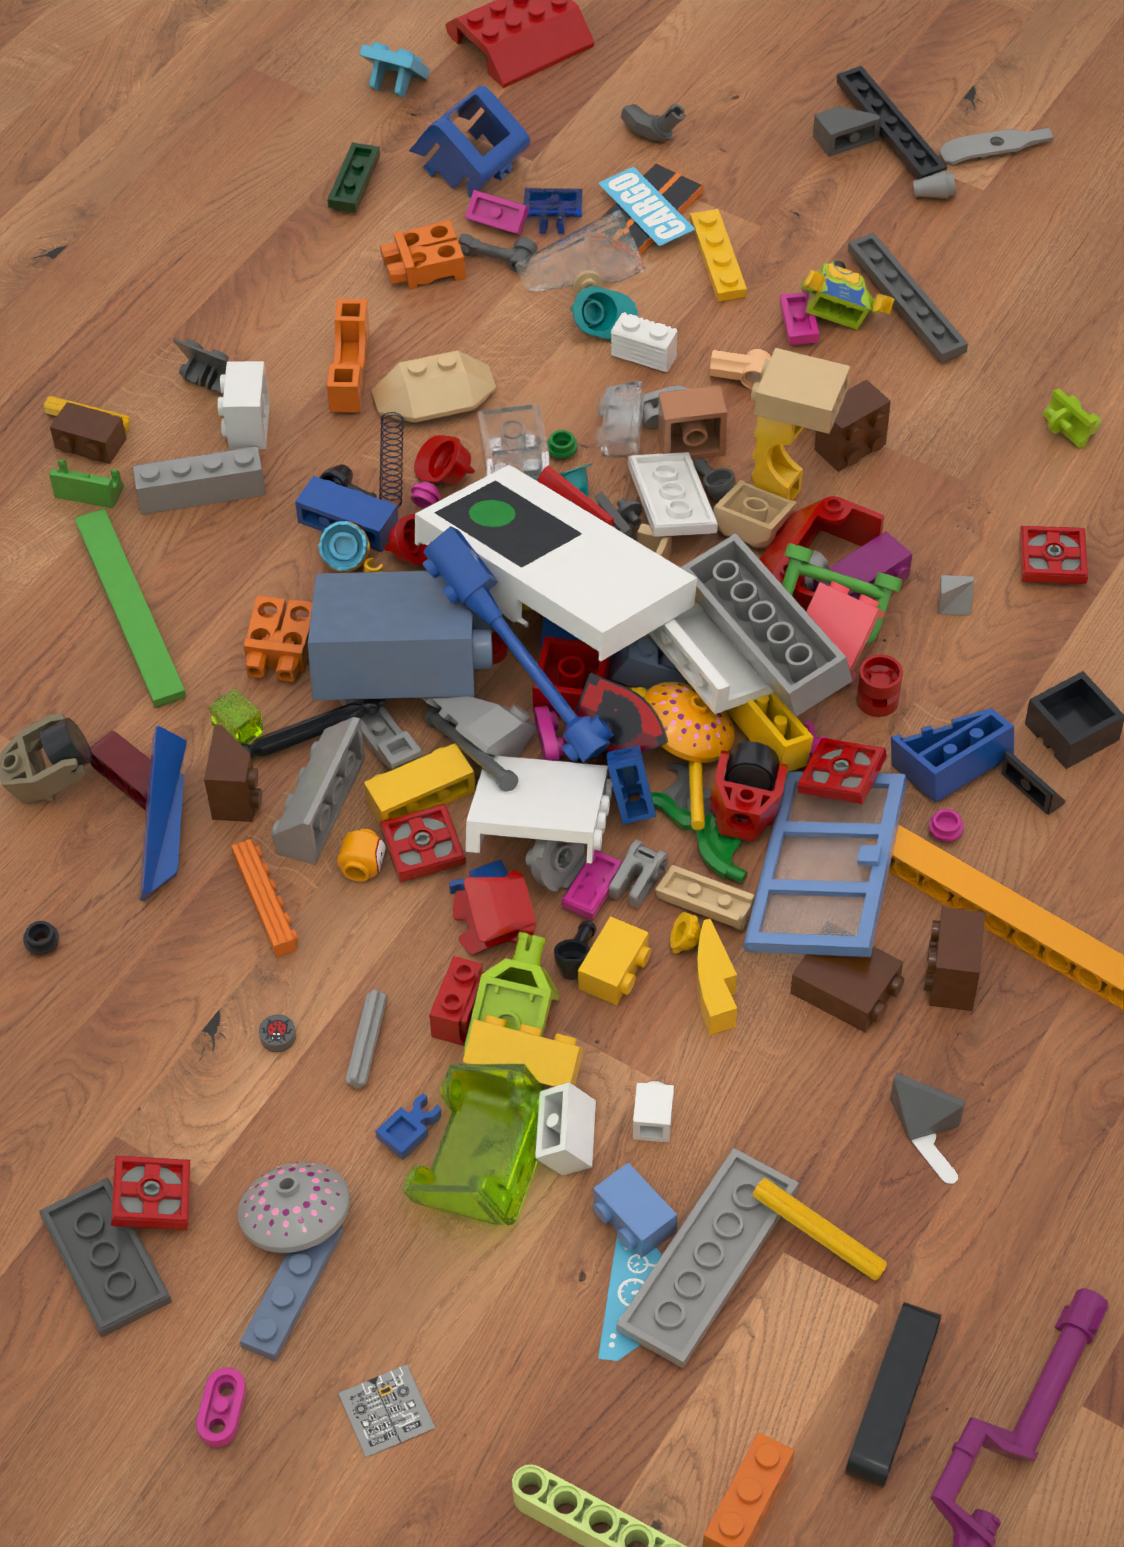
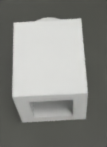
(653, 1112)

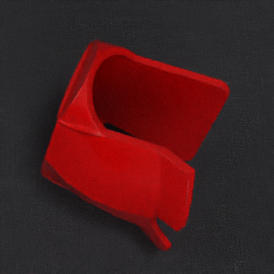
(494, 911)

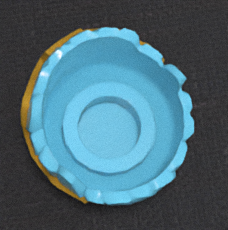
(344, 546)

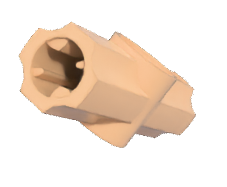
(739, 366)

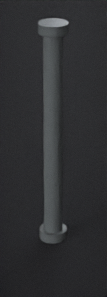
(506, 779)

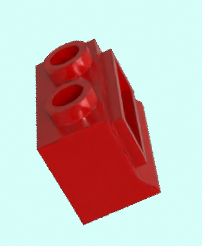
(455, 1001)

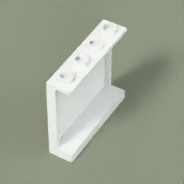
(709, 661)
(548, 803)

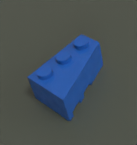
(954, 754)

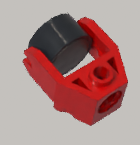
(752, 776)

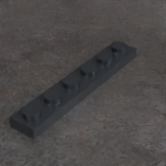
(894, 126)

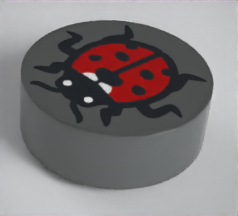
(277, 1033)

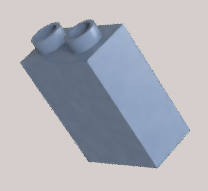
(393, 638)

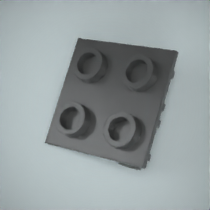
(203, 366)

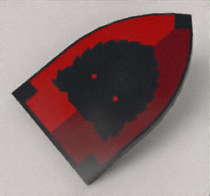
(624, 712)

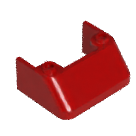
(830, 515)

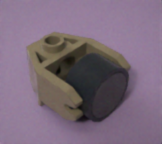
(23, 764)

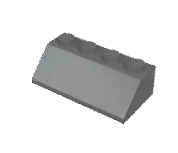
(199, 479)
(320, 792)

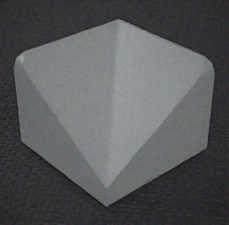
(955, 595)

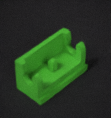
(85, 487)

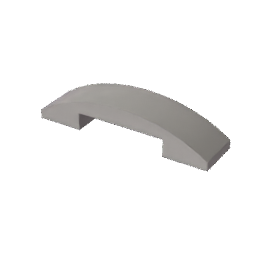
(386, 738)

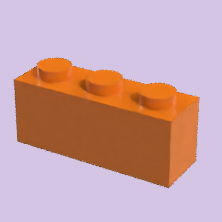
(750, 1494)

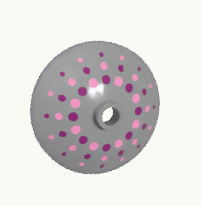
(294, 1207)

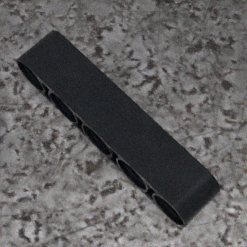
(893, 1395)

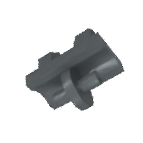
(626, 513)

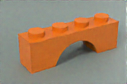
(351, 343)

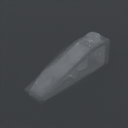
(599, 247)

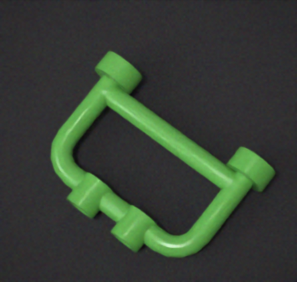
(880, 590)

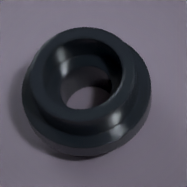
(40, 930)

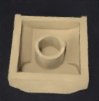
(752, 514)

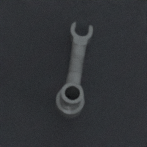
(522, 249)

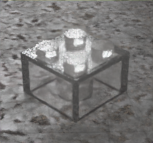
(513, 438)

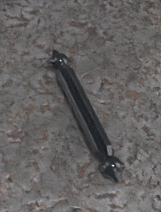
(311, 727)

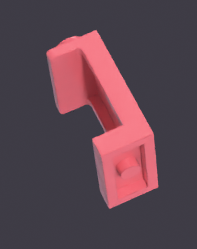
(844, 619)

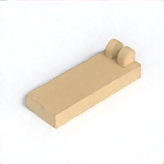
(706, 897)

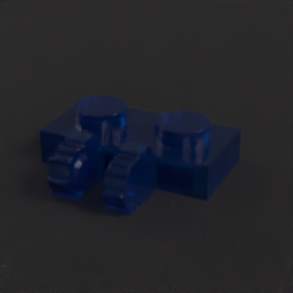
(553, 203)

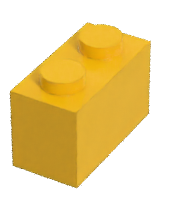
(614, 960)

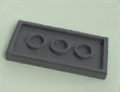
(103, 1259)

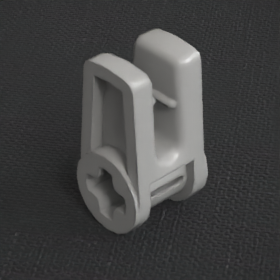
(638, 862)

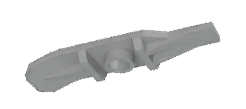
(983, 144)

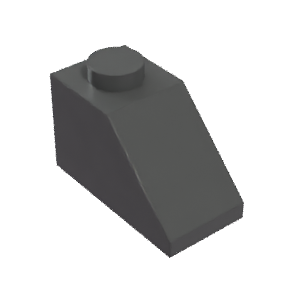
(845, 129)

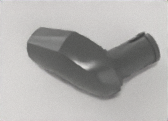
(652, 126)

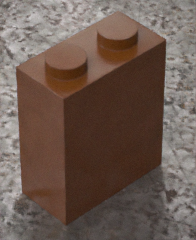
(849, 986)

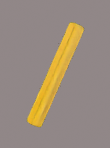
(819, 1229)

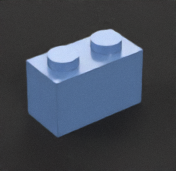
(634, 1210)

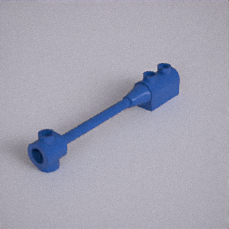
(470, 584)

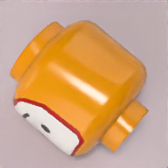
(361, 855)

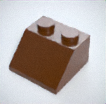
(231, 779)

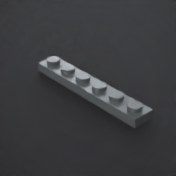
(908, 297)

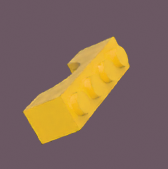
(773, 466)

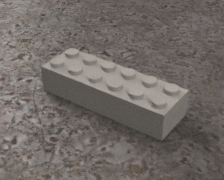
(768, 625)

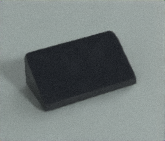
(1030, 784)

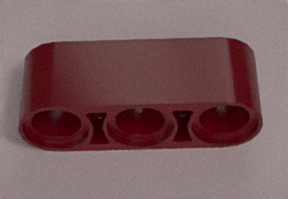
(122, 766)

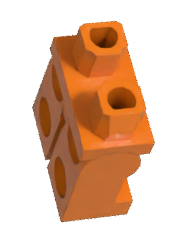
(424, 255)
(277, 638)

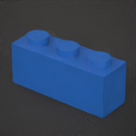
(327, 502)

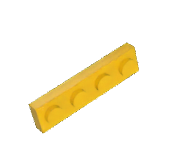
(718, 255)

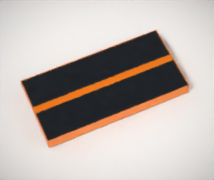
(673, 187)

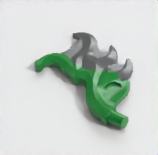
(713, 847)

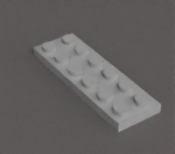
(704, 1261)

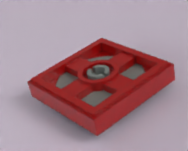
(1053, 554)
(842, 770)
(422, 842)
(150, 1192)

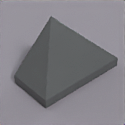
(924, 1108)

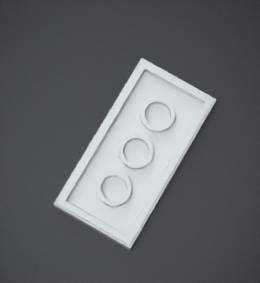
(672, 494)

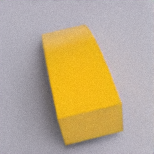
(715, 981)

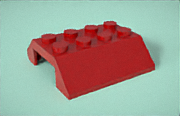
(523, 35)

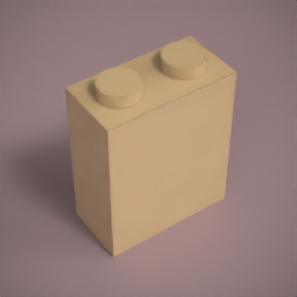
(801, 390)

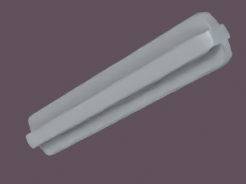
(366, 1039)

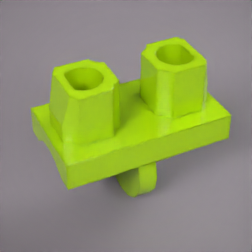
(1070, 419)

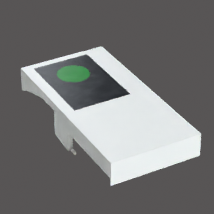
(561, 561)

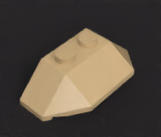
(434, 387)

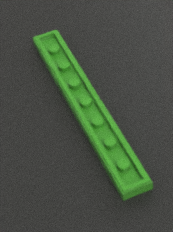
(130, 608)

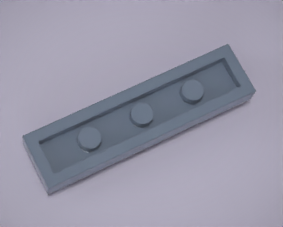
(287, 1298)

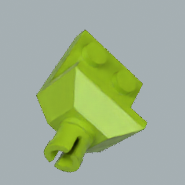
(517, 988)

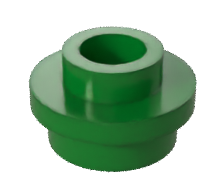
(562, 444)

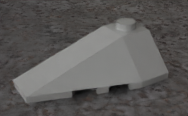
(486, 724)

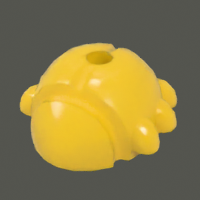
(685, 933)

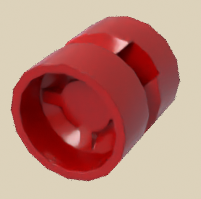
(879, 685)

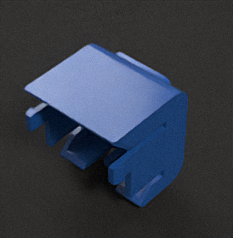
(459, 157)

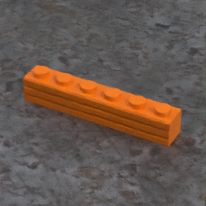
(264, 898)

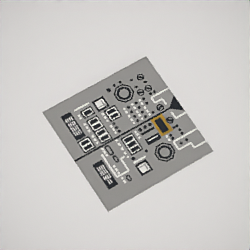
(386, 1410)

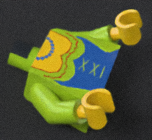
(841, 295)

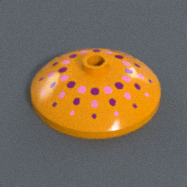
(689, 723)

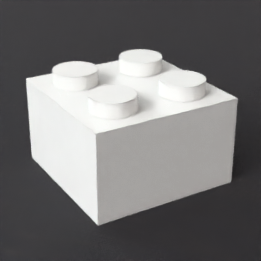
(244, 404)

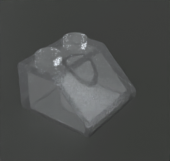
(621, 420)

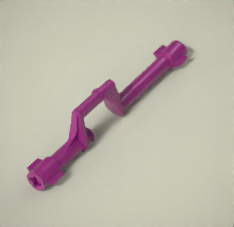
(1077, 1327)

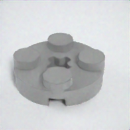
(548, 870)

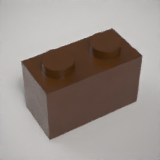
(88, 433)

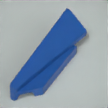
(162, 811)

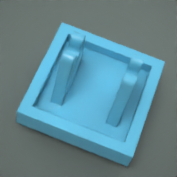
(401, 61)

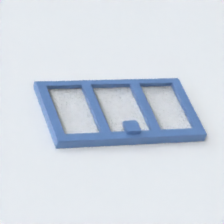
(826, 871)

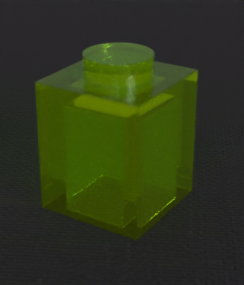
(237, 716)

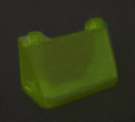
(486, 1147)

